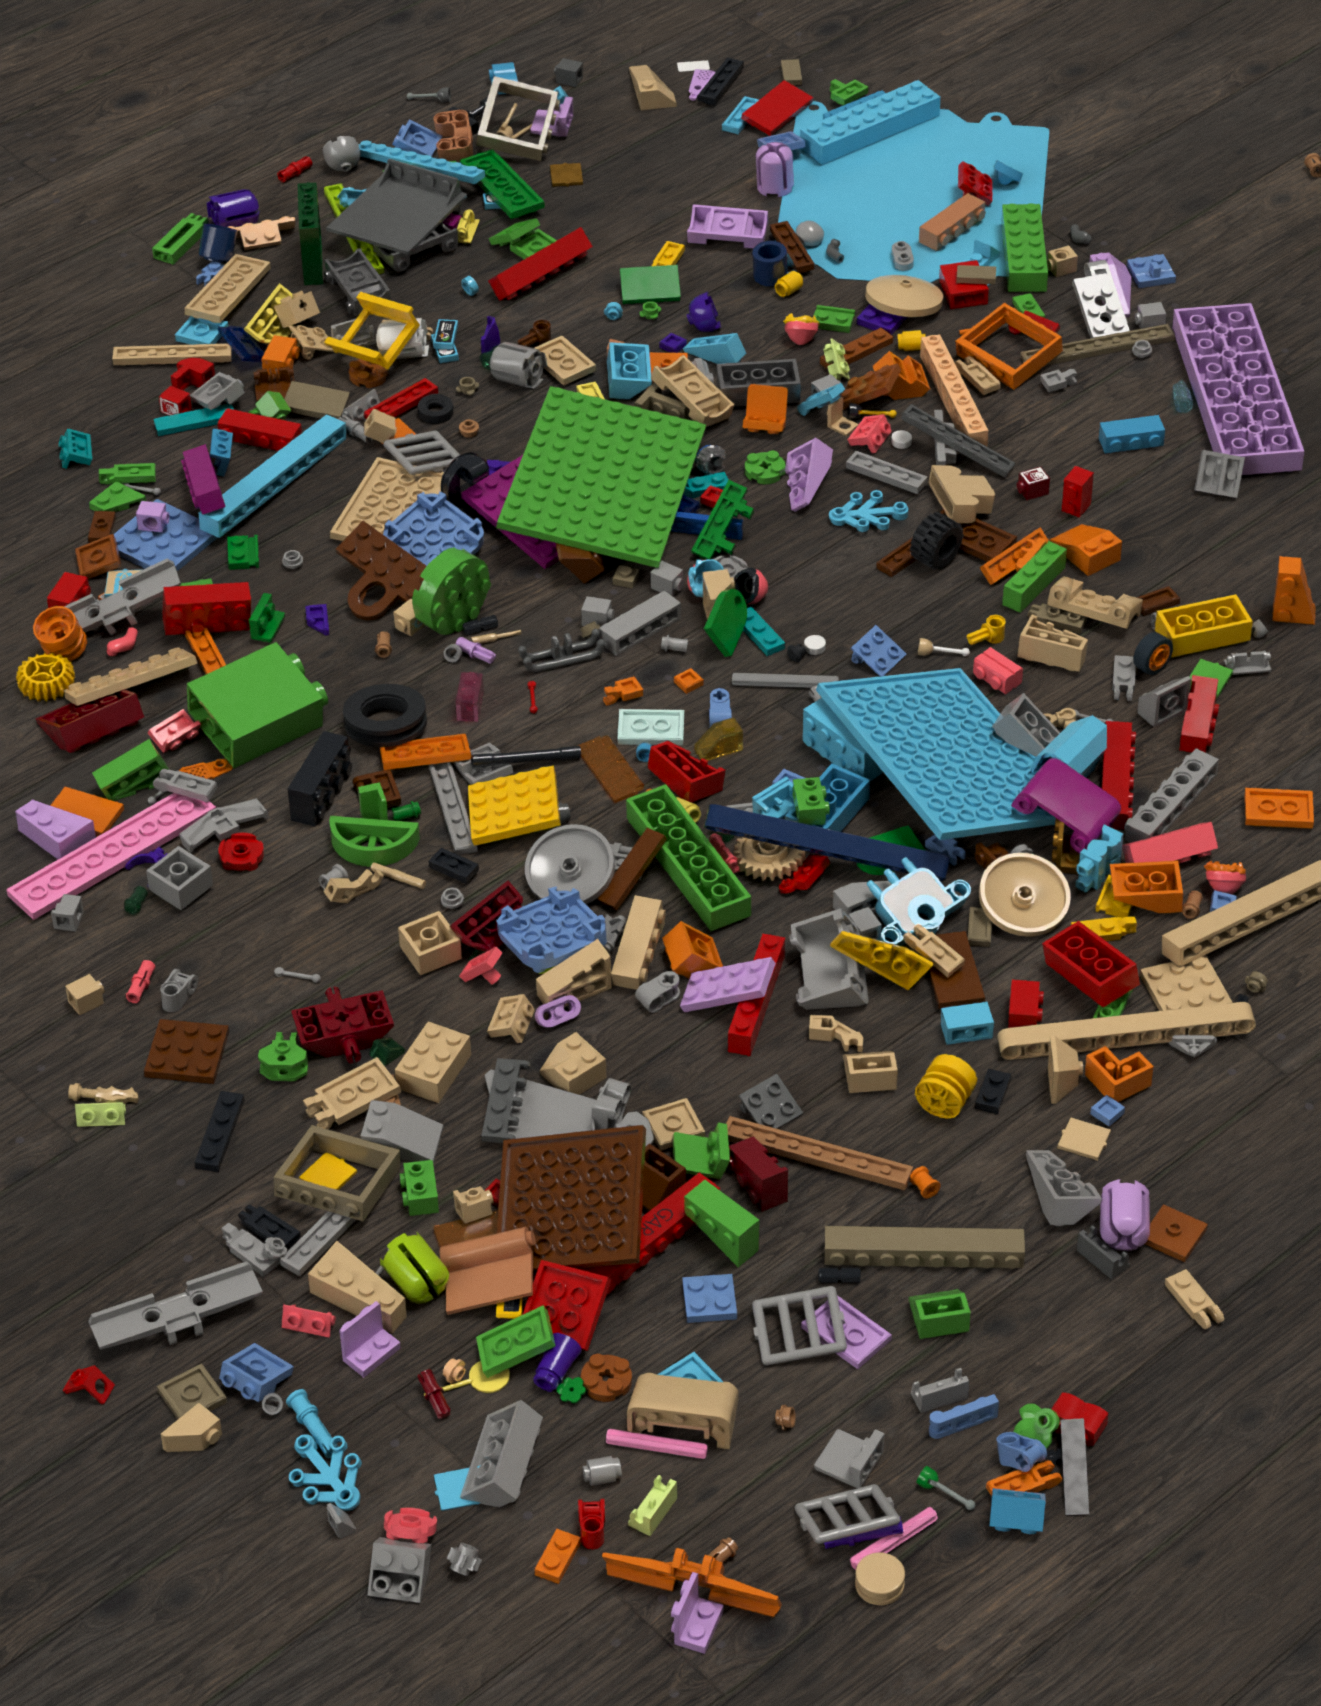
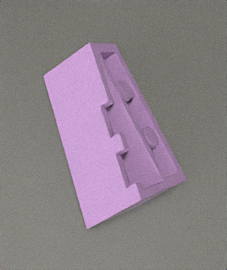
(54, 828)

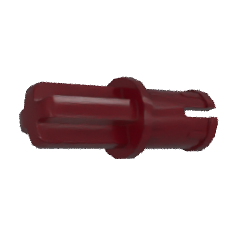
(434, 1393)

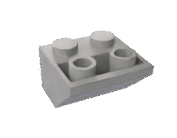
(399, 1569)

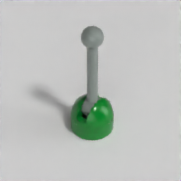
(929, 1479)

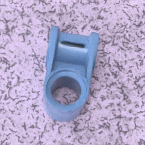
(719, 706)
(1019, 1451)

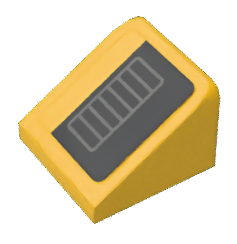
(510, 1309)

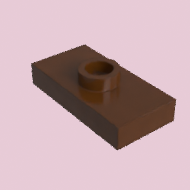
(101, 525)

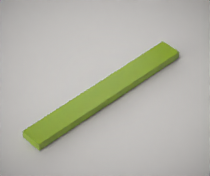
(331, 193)

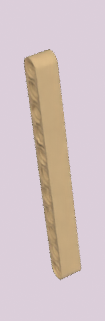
(1127, 1030)

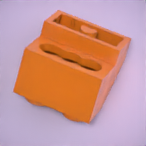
(911, 379)

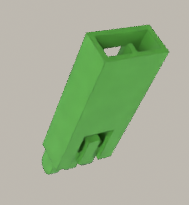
(179, 239)

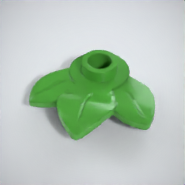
(1033, 1423)

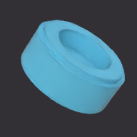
(470, 285)

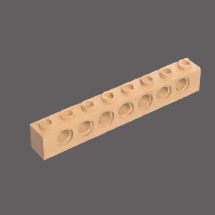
(952, 389)

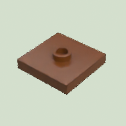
(98, 557)
(1175, 1233)

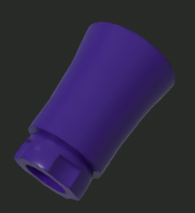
(556, 1362)

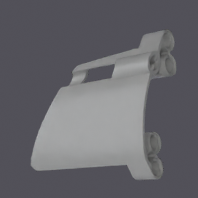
(559, 1112)

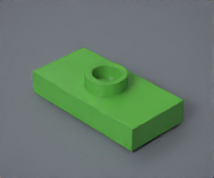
(1028, 303)

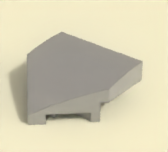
(1193, 1044)

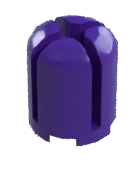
(233, 208)

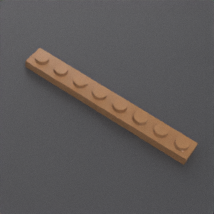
(822, 1153)

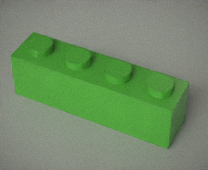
(1034, 576)

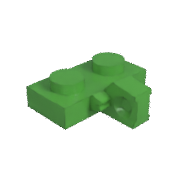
(848, 92)

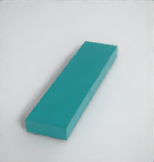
(189, 420)

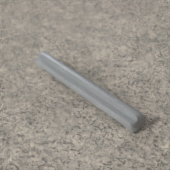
(780, 680)

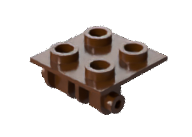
(273, 382)

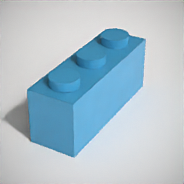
(1131, 434)

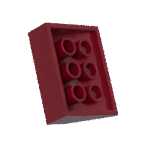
(83, 724)

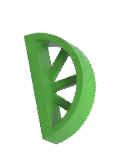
(397, 837)

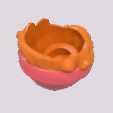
(1225, 877)

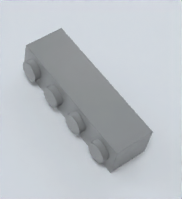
(640, 623)

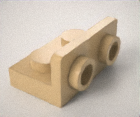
(511, 1017)

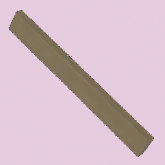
(1107, 344)

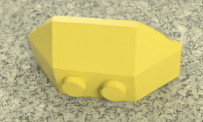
(266, 321)

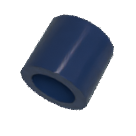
(217, 243)
(769, 262)

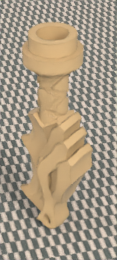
(102, 1095)

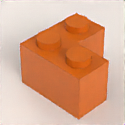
(1117, 1077)

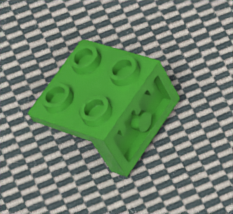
(703, 1154)

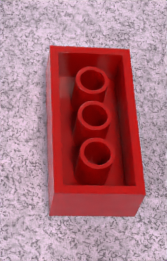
(206, 606)
(1091, 964)

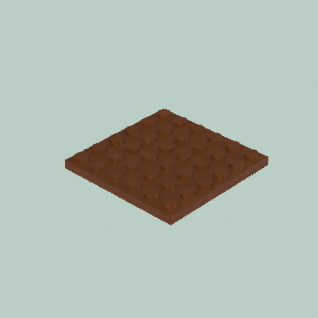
(576, 1195)

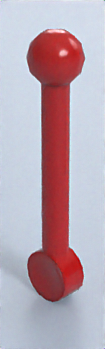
(532, 685)

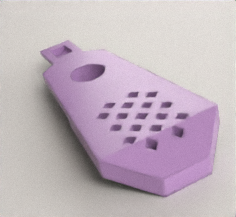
(699, 80)

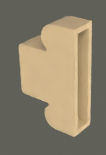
(961, 494)

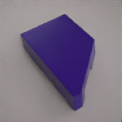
(317, 618)

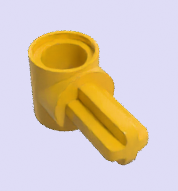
(992, 631)

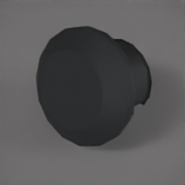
(796, 652)

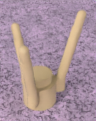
(507, 131)

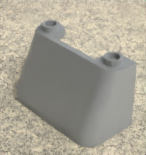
(828, 975)

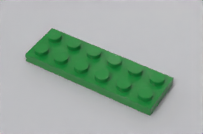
(505, 185)

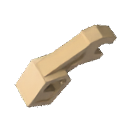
(343, 890)
(827, 1029)

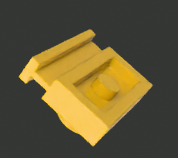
(1107, 903)

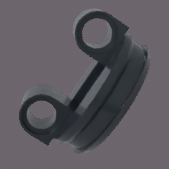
(470, 469)

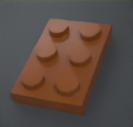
(870, 385)

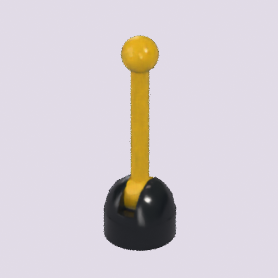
(855, 412)

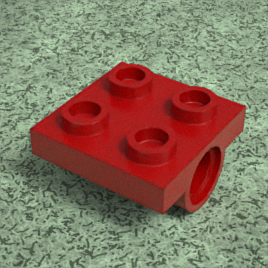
(974, 182)

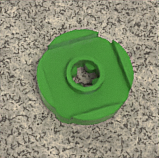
(757, 462)

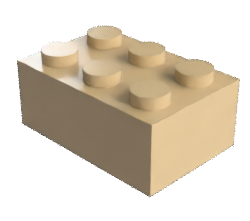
(433, 1062)

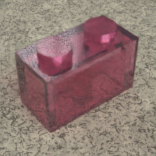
(469, 696)

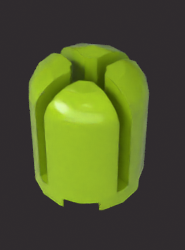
(410, 1253)

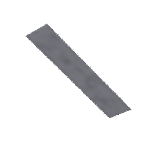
(1074, 1466)

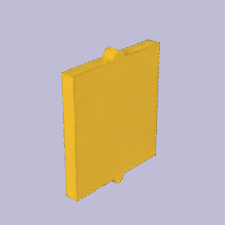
(329, 1172)

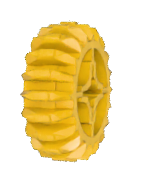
(45, 676)

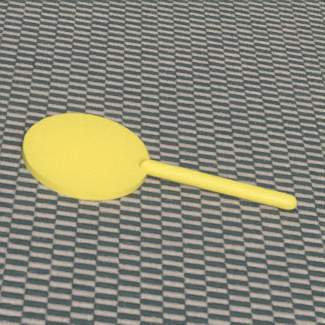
(481, 1382)

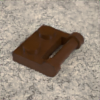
(387, 783)

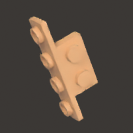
(263, 233)

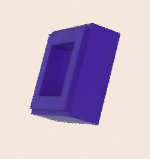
(672, 343)

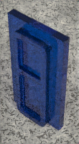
(242, 343)

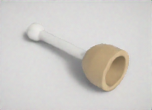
(926, 647)

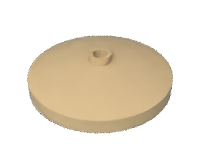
(904, 295)
(1024, 894)

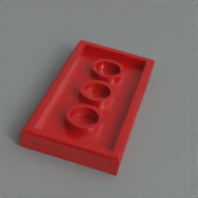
(777, 108)

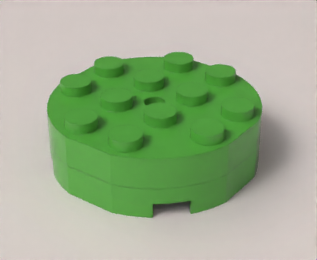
(451, 591)

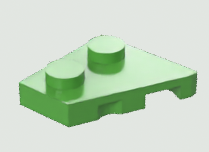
(116, 498)

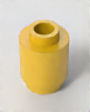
(789, 284)
(910, 340)

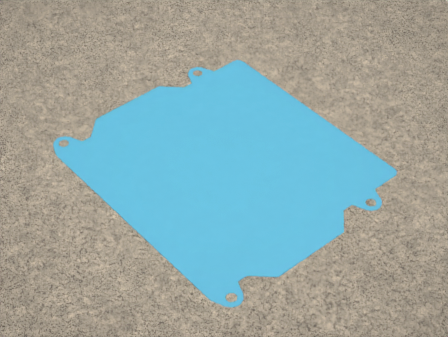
(903, 182)

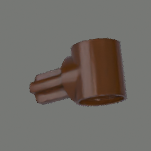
(538, 334)

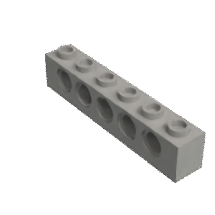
(1172, 797)

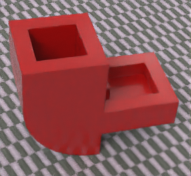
(192, 371)

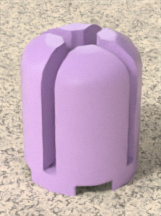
(774, 169)
(1125, 1215)

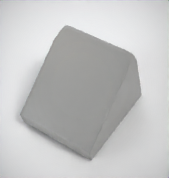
(340, 1521)

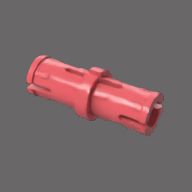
(140, 981)

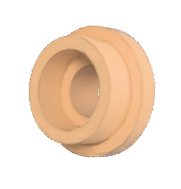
(454, 1370)

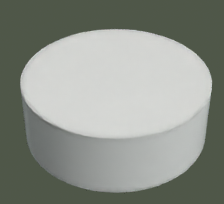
(901, 439)
(815, 644)

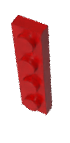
(405, 399)

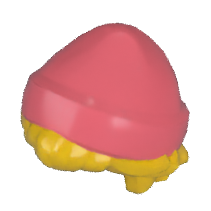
(801, 328)

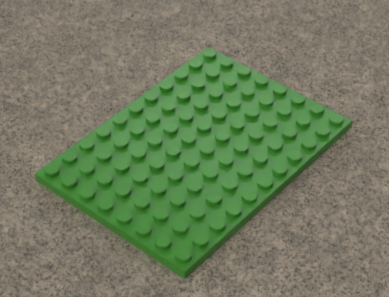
(602, 477)

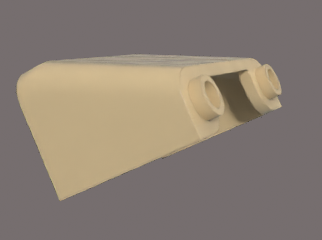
(684, 1404)

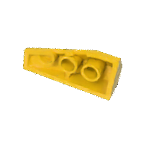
(884, 958)

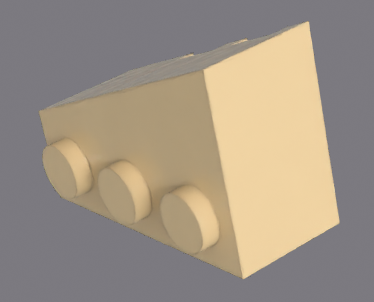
(1052, 646)

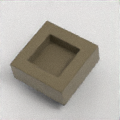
(625, 576)

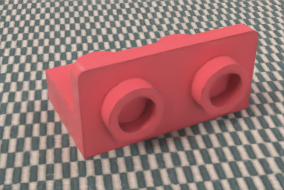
(871, 432)

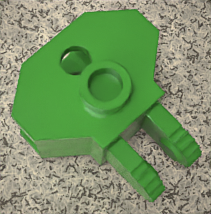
(283, 1057)

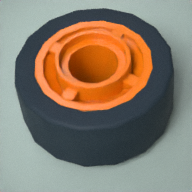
(1153, 653)

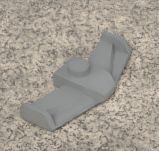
(221, 822)

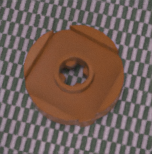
(360, 374)
(606, 1365)

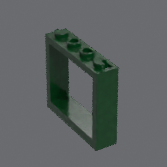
(310, 233)

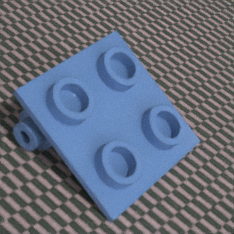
(877, 651)

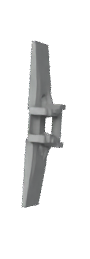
(145, 583)
(220, 1289)

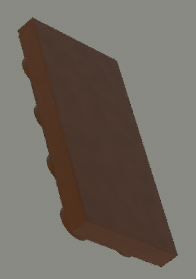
(963, 985)

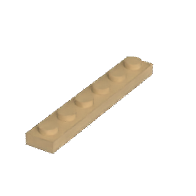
(170, 354)

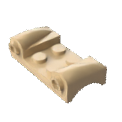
(695, 390)
(1069, 596)

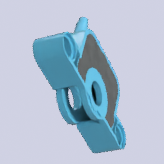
(915, 894)

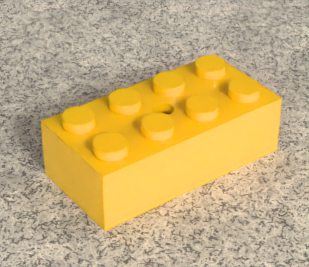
(1205, 625)

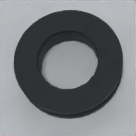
(388, 732)

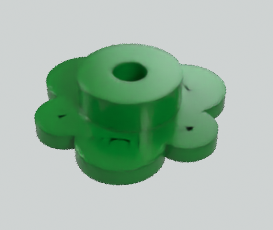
(569, 1385)

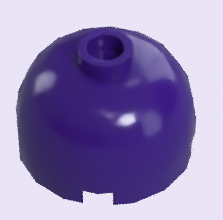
(703, 313)

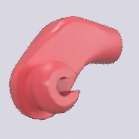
(122, 644)

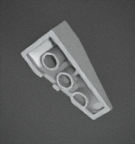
(1060, 1192)

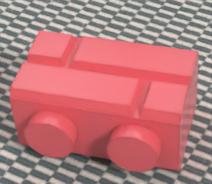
(997, 670)

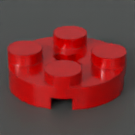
(233, 860)

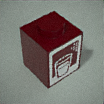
(1033, 483)

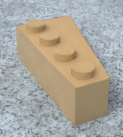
(638, 942)
(353, 1286)

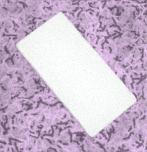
(691, 66)

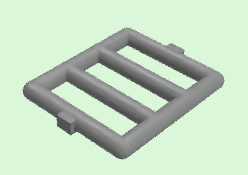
(408, 462)
(816, 1348)
(842, 1530)

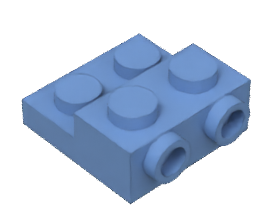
(417, 139)
(254, 1372)

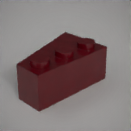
(759, 1173)

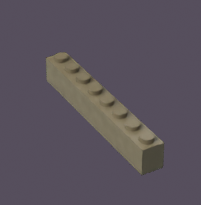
(924, 1247)

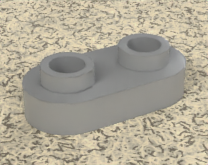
(902, 256)

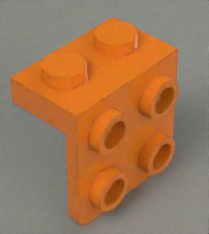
(766, 408)

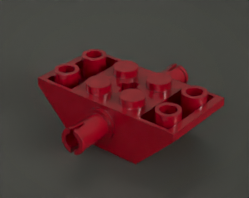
(343, 1024)

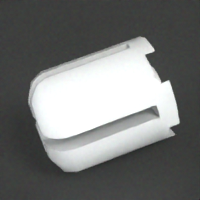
(416, 346)

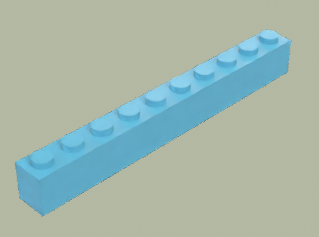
(274, 475)

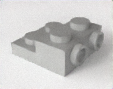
(218, 389)

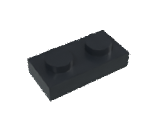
(453, 865)
(993, 1091)

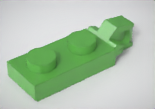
(128, 473)

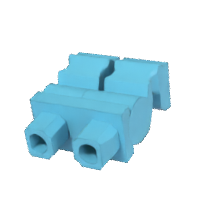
(1097, 858)

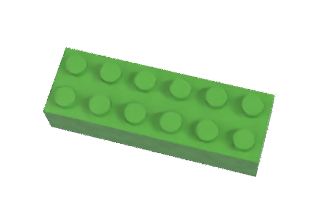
(1024, 247)

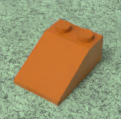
(1090, 547)
(1148, 885)

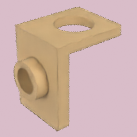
(836, 418)

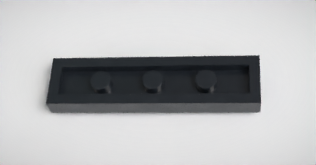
(720, 81)
(219, 1131)

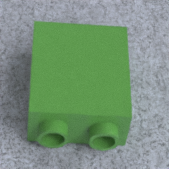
(256, 704)

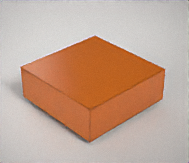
(688, 680)

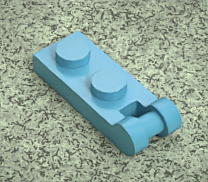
(821, 398)

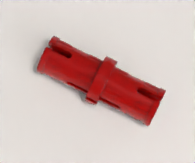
(294, 169)

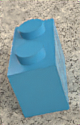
(1017, 1510)

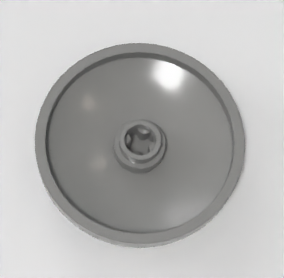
(570, 859)

